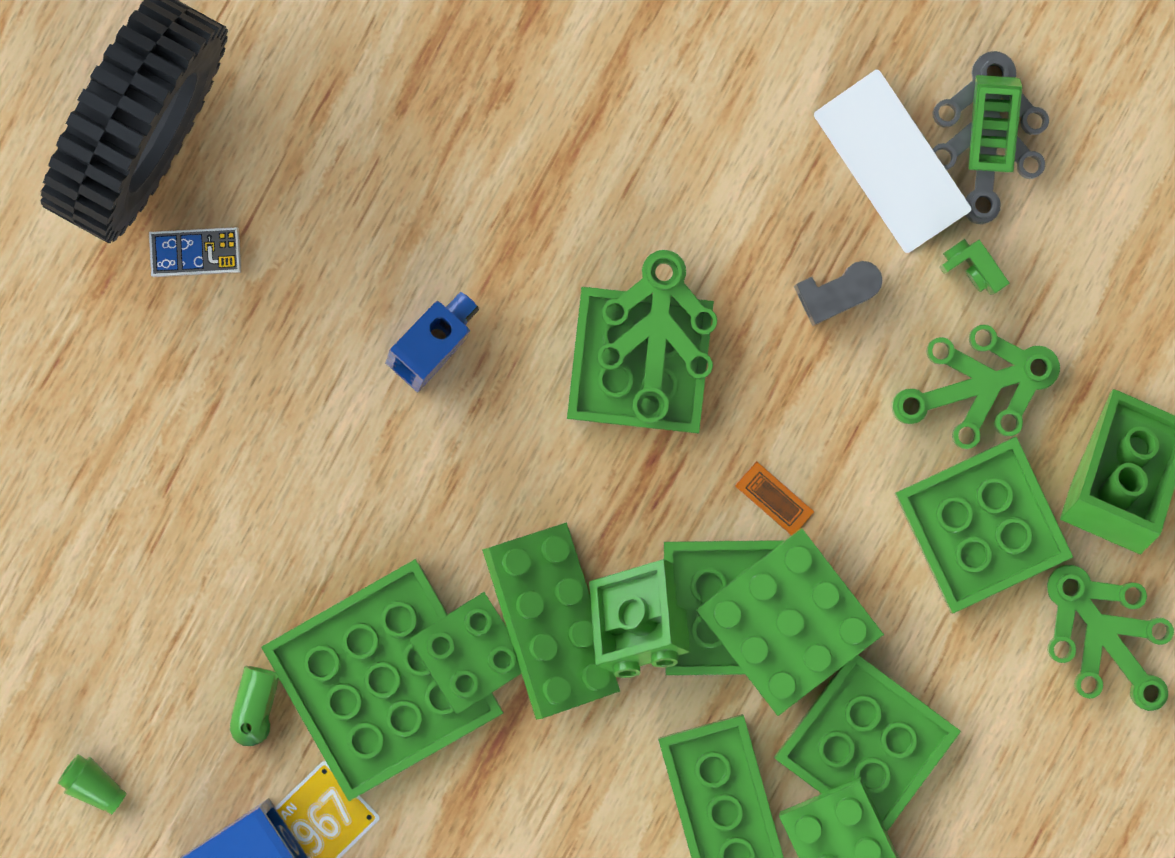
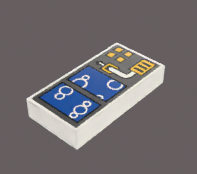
(195, 252)

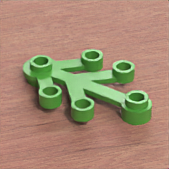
(657, 328)
(984, 384)
(1103, 631)

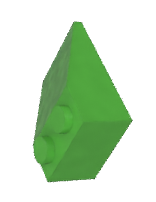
(1125, 474)

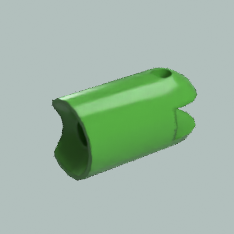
(253, 706)

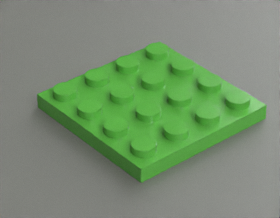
(366, 685)

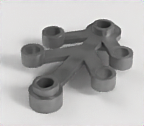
(961, 141)

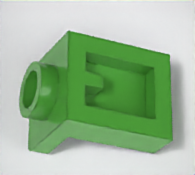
(983, 270)

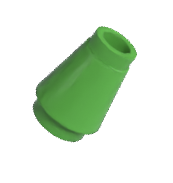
(91, 784)

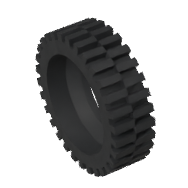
(133, 117)

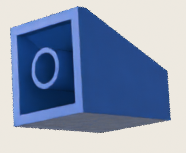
(253, 835)

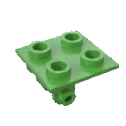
(468, 653)

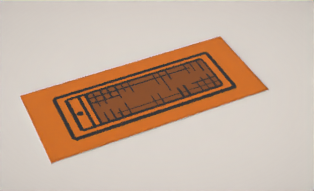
(774, 498)

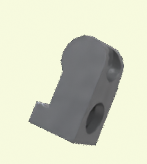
(854, 287)

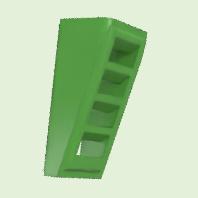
(995, 85)

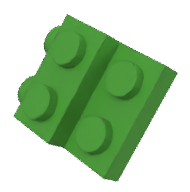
(638, 619)

